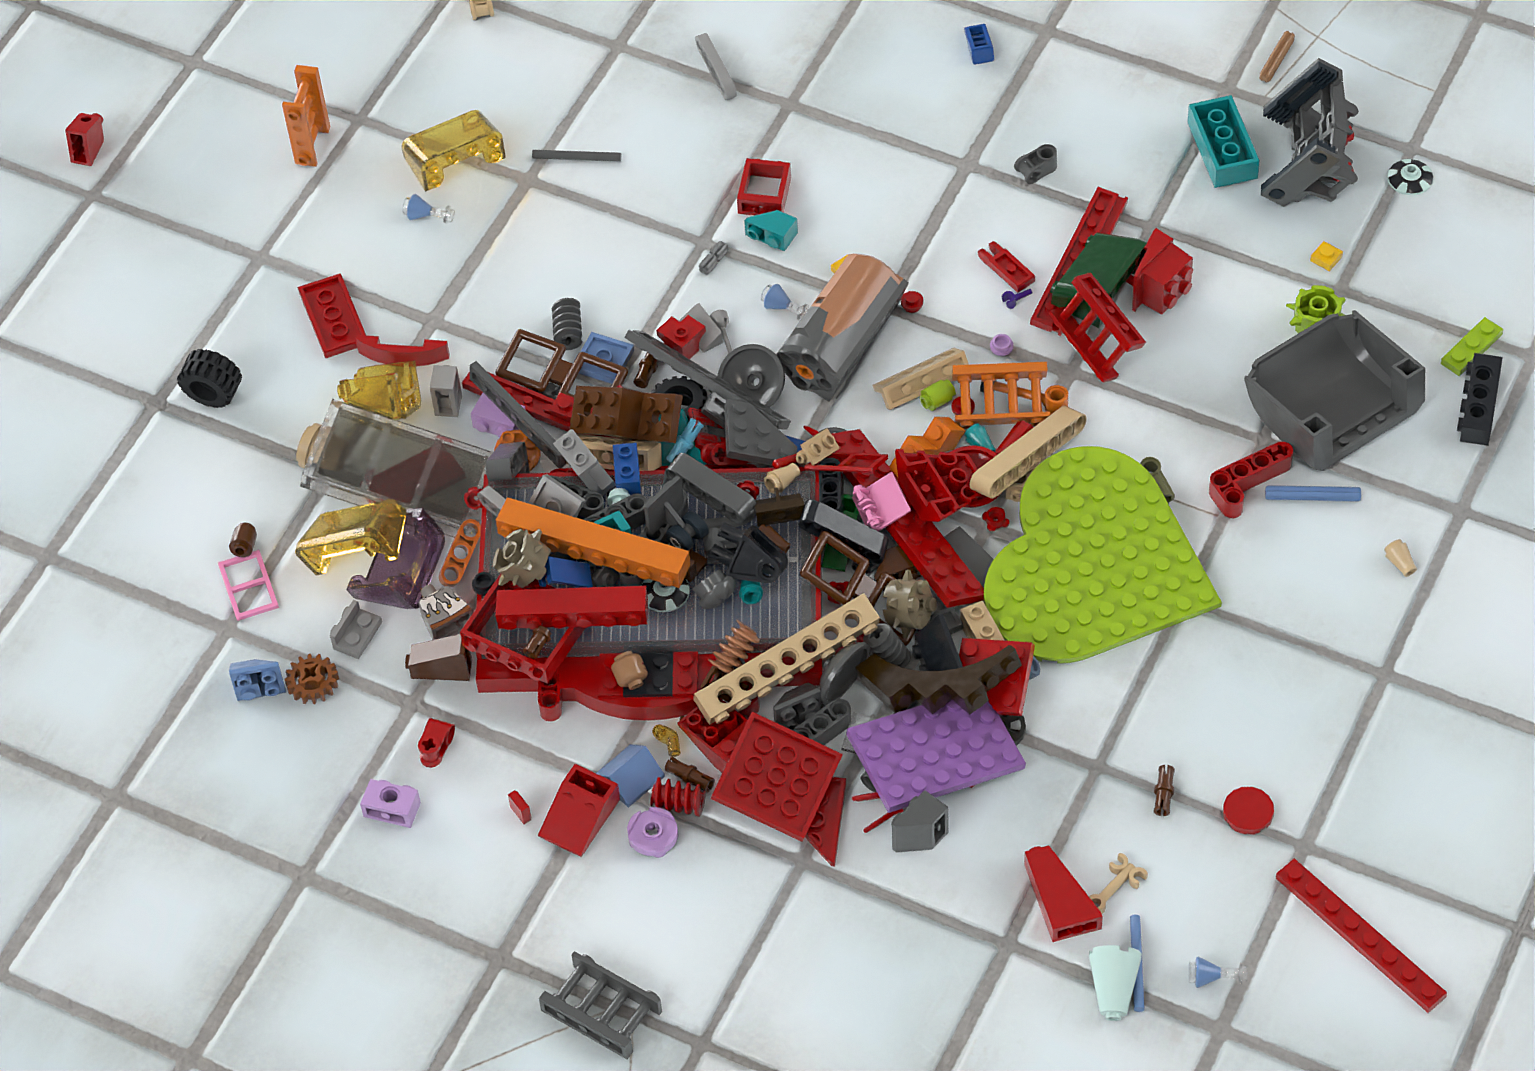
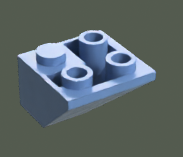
(256, 679)

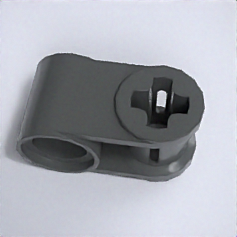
(1038, 163)

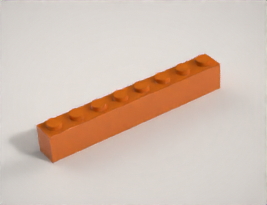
(596, 543)

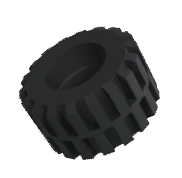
(209, 378)
(692, 392)

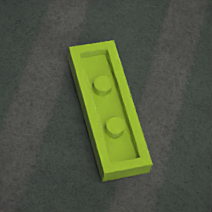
(1475, 341)

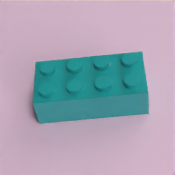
(1223, 141)

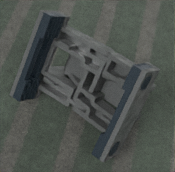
(1317, 152)

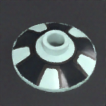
(1410, 177)
(666, 598)

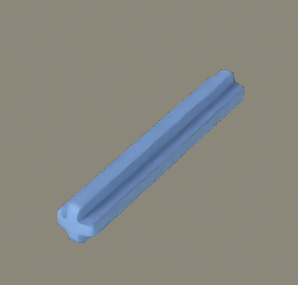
(1319, 493)

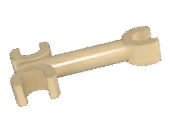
(1123, 872)

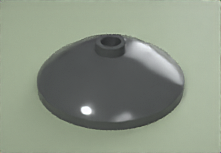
(753, 362)
(841, 671)

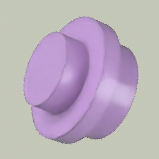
(1001, 345)

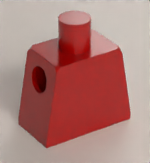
(85, 138)

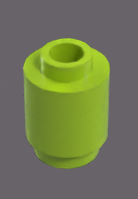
(937, 394)

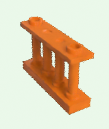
(306, 115)
(1011, 373)

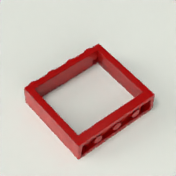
(512, 659)

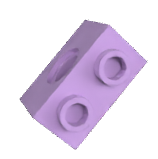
(400, 812)

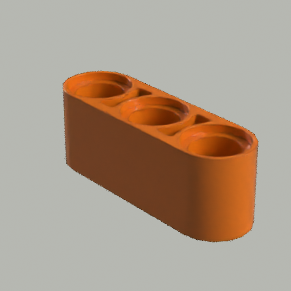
(464, 542)

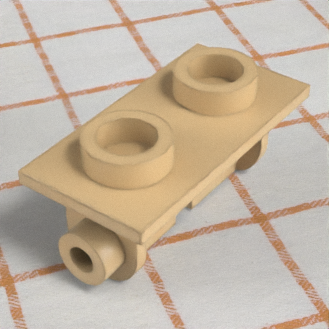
(817, 448)

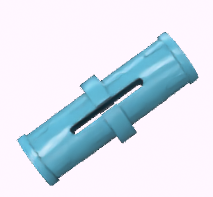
(686, 439)

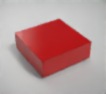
(519, 806)

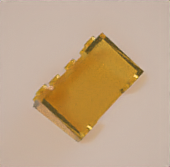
(449, 144)

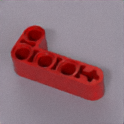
(1247, 474)

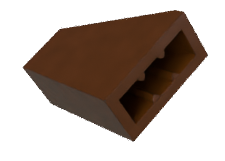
(440, 660)

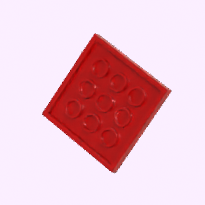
(776, 776)

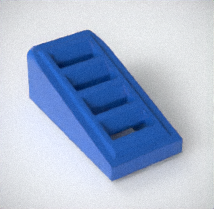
(979, 45)

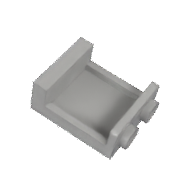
(584, 463)

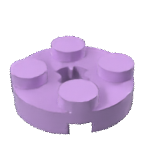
(657, 844)

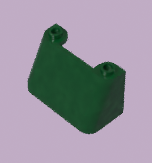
(1109, 260)

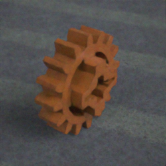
(311, 678)

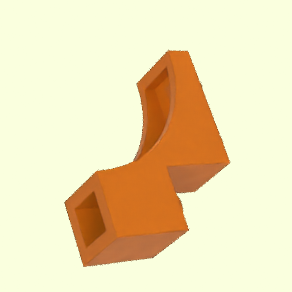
(939, 437)

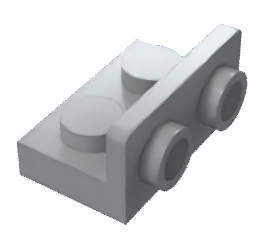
(354, 630)

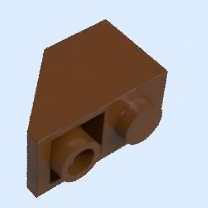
(896, 564)

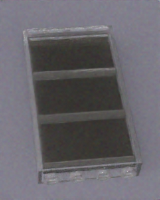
(379, 458)

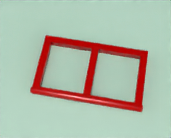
(849, 458)

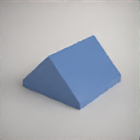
(633, 772)

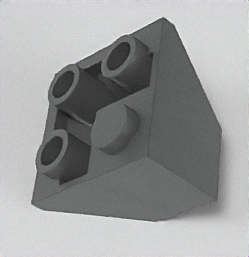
(797, 705)

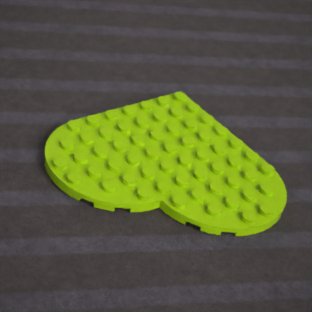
(1094, 560)

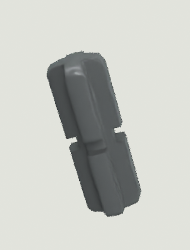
(715, 256)

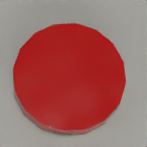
(1248, 810)

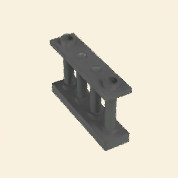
(598, 1028)

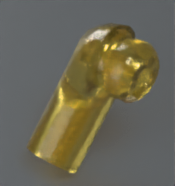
(669, 737)

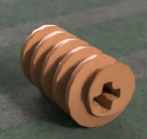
(736, 648)

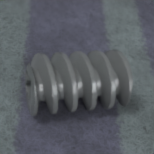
(567, 323)
(888, 645)

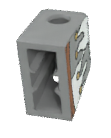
(443, 611)

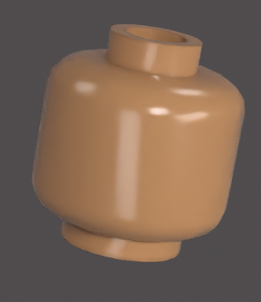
(629, 670)

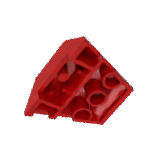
(936, 483)

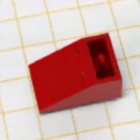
(714, 740)
(579, 810)

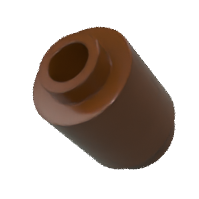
(243, 540)

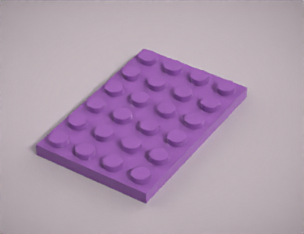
(933, 751)

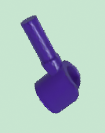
(1009, 295)

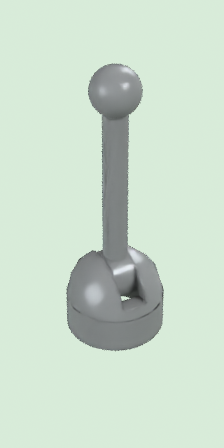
(721, 319)

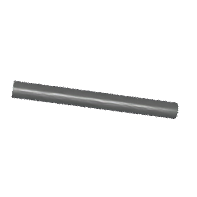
(576, 155)

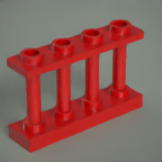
(1110, 314)

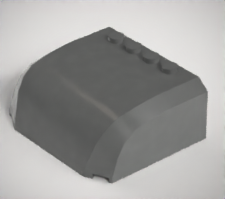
(1335, 388)

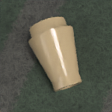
(781, 477)
(1399, 555)

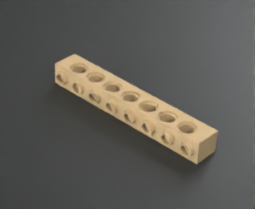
(857, 609)

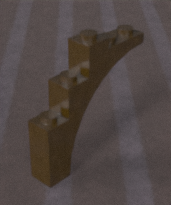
(934, 689)

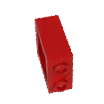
(749, 203)

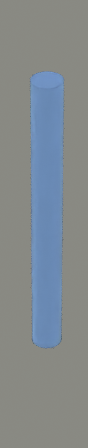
(1138, 991)

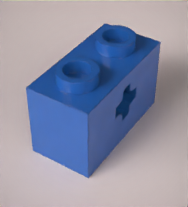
(627, 467)

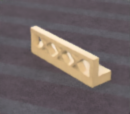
(909, 383)

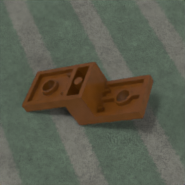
(626, 413)

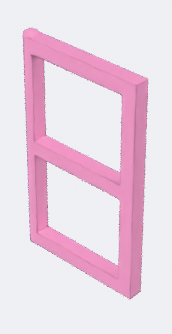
(265, 579)

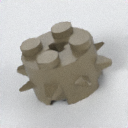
(521, 558)
(908, 603)

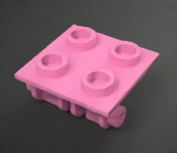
(880, 502)

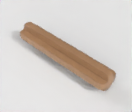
(1277, 56)

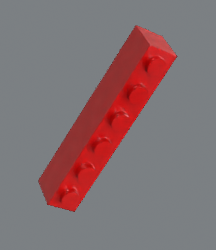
(572, 607)

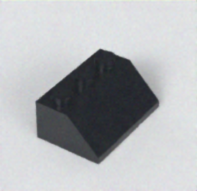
(936, 647)

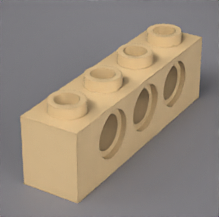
(602, 449)
(979, 622)

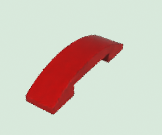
(431, 352)

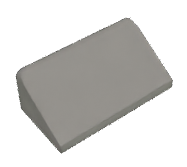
(713, 335)

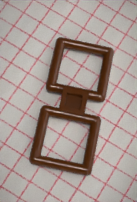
(557, 370)
(858, 583)

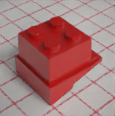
(1161, 275)

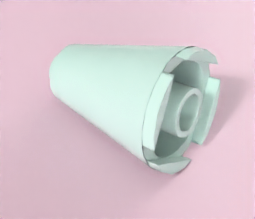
(1114, 978)

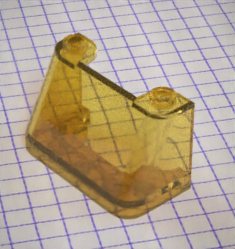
(384, 389)
(358, 528)

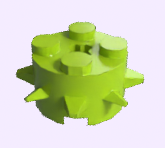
(1314, 305)

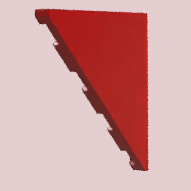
(826, 825)

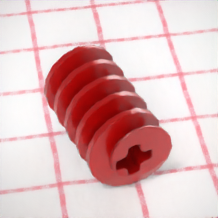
(678, 797)

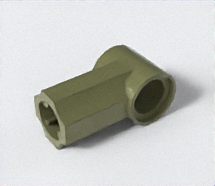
(1153, 465)

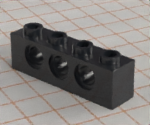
(1480, 400)

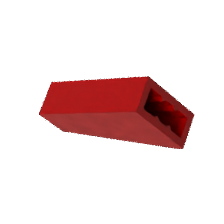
(1060, 897)

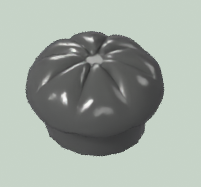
(715, 589)

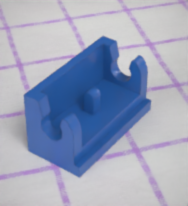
(567, 573)

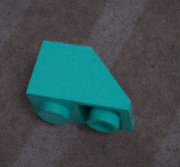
(772, 228)

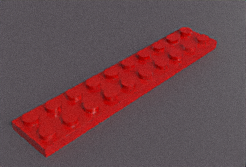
(917, 538)

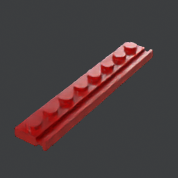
(1099, 217)

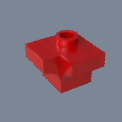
(682, 335)

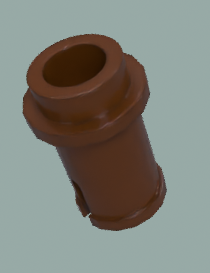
(540, 636)

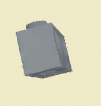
(445, 391)

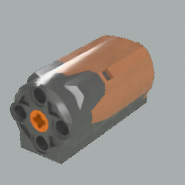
(841, 324)

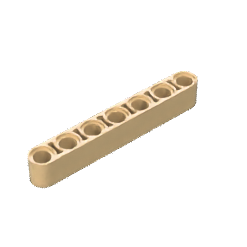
(1027, 452)

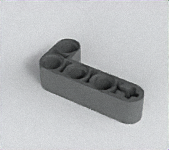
(507, 461)
(711, 488)

